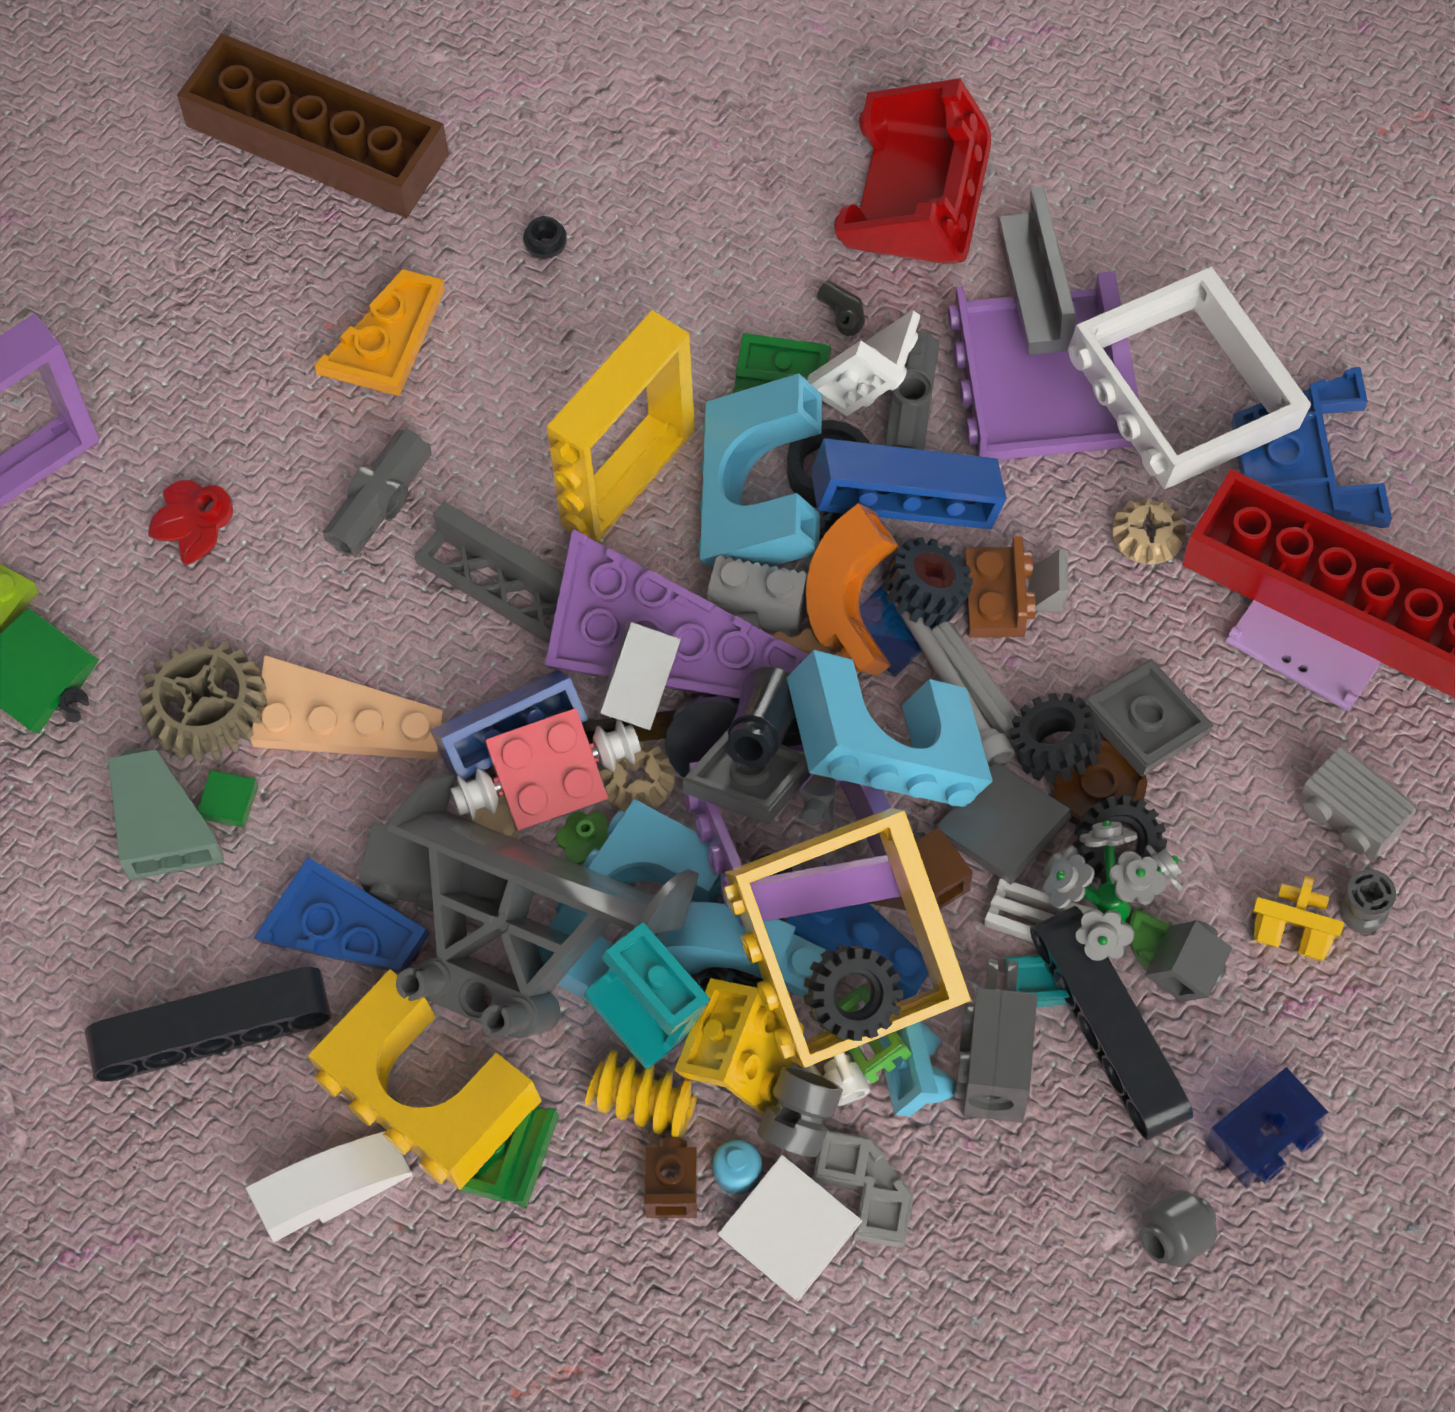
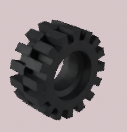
(1057, 757)
(1125, 812)
(883, 992)

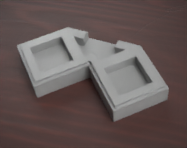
(885, 1199)

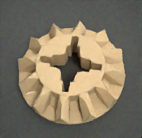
(1134, 541)
(651, 793)

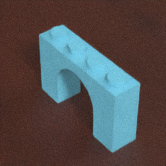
(736, 436)
(850, 747)
(639, 848)

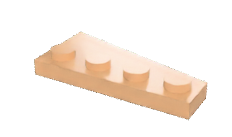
(340, 716)

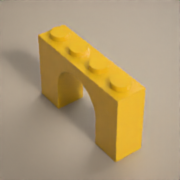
(448, 1137)

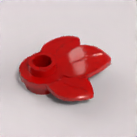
(187, 520)

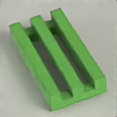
(884, 1057)

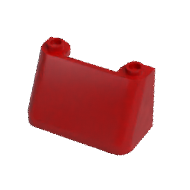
(921, 173)

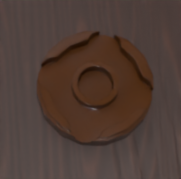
(1106, 778)

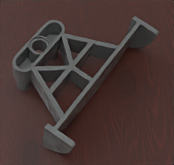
(521, 1002)

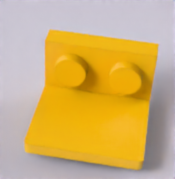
(735, 1045)

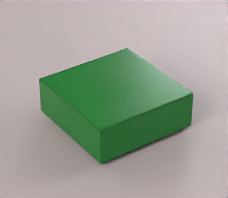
(227, 798)

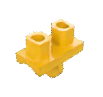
(1318, 929)

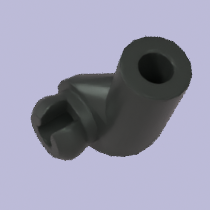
(847, 307)

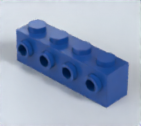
(908, 483)

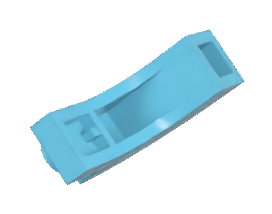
(713, 940)

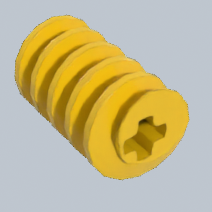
(642, 1095)

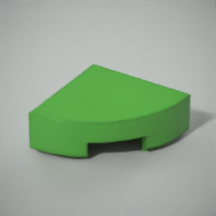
(1147, 936)

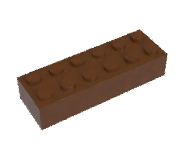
(314, 125)

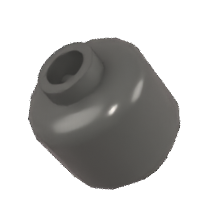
(1178, 1229)

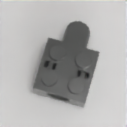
(997, 1049)

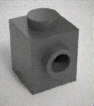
(1189, 961)

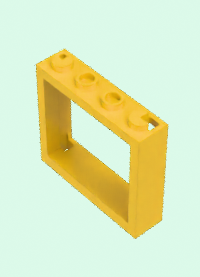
(650, 358)
(922, 909)

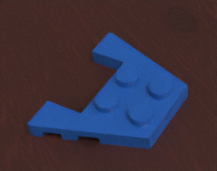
(1302, 462)

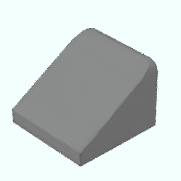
(1051, 582)

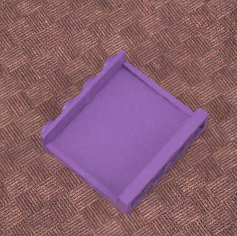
(1032, 401)

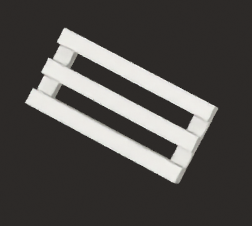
(1026, 895)

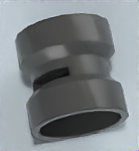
(1363, 911)

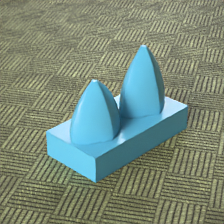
(915, 1079)

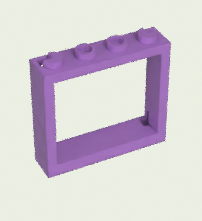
(21, 352)
(811, 888)

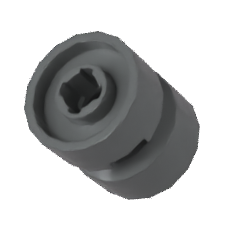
(798, 1093)

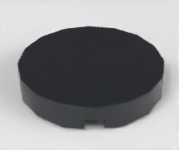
(697, 728)

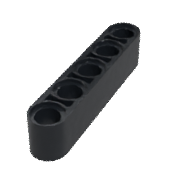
(207, 1024)
(1112, 1027)

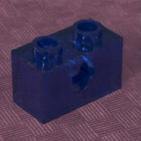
(1277, 1104)

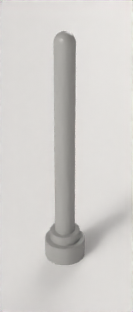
(995, 745)

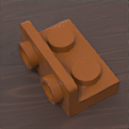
(998, 594)

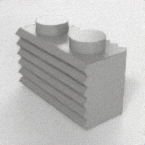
(750, 588)
(1356, 804)

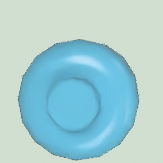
(737, 1167)

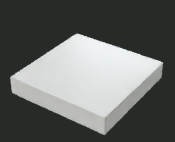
(790, 1228)

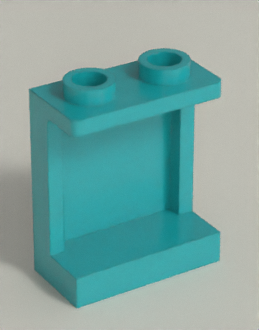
(646, 996)

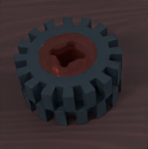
(927, 581)

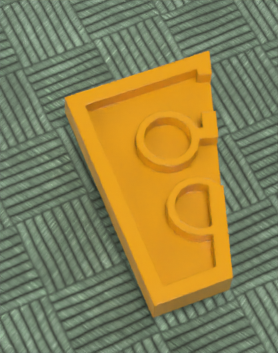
(388, 338)

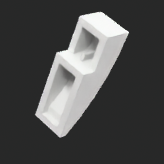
(327, 1184)

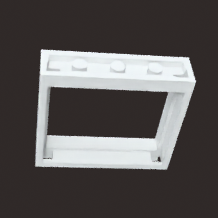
(1238, 339)

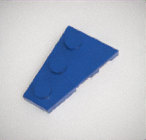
(340, 922)
(868, 928)

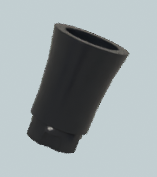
(761, 717)

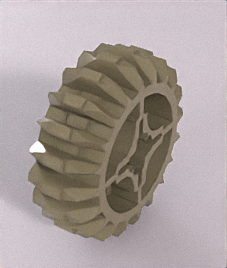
(210, 715)

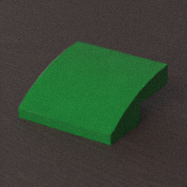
(38, 667)

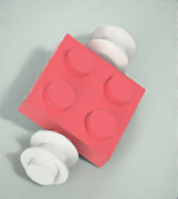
(546, 769)

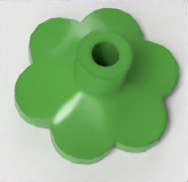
(580, 843)

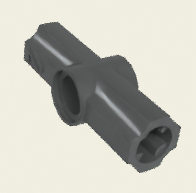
(910, 417)
(377, 492)

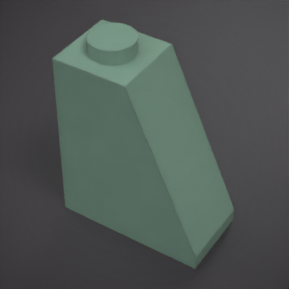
(156, 819)

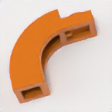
(835, 581)

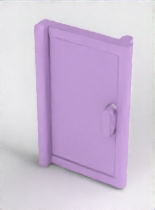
(1330, 666)

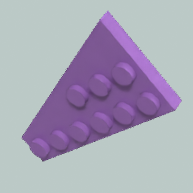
(607, 589)

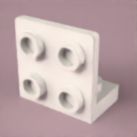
(867, 367)

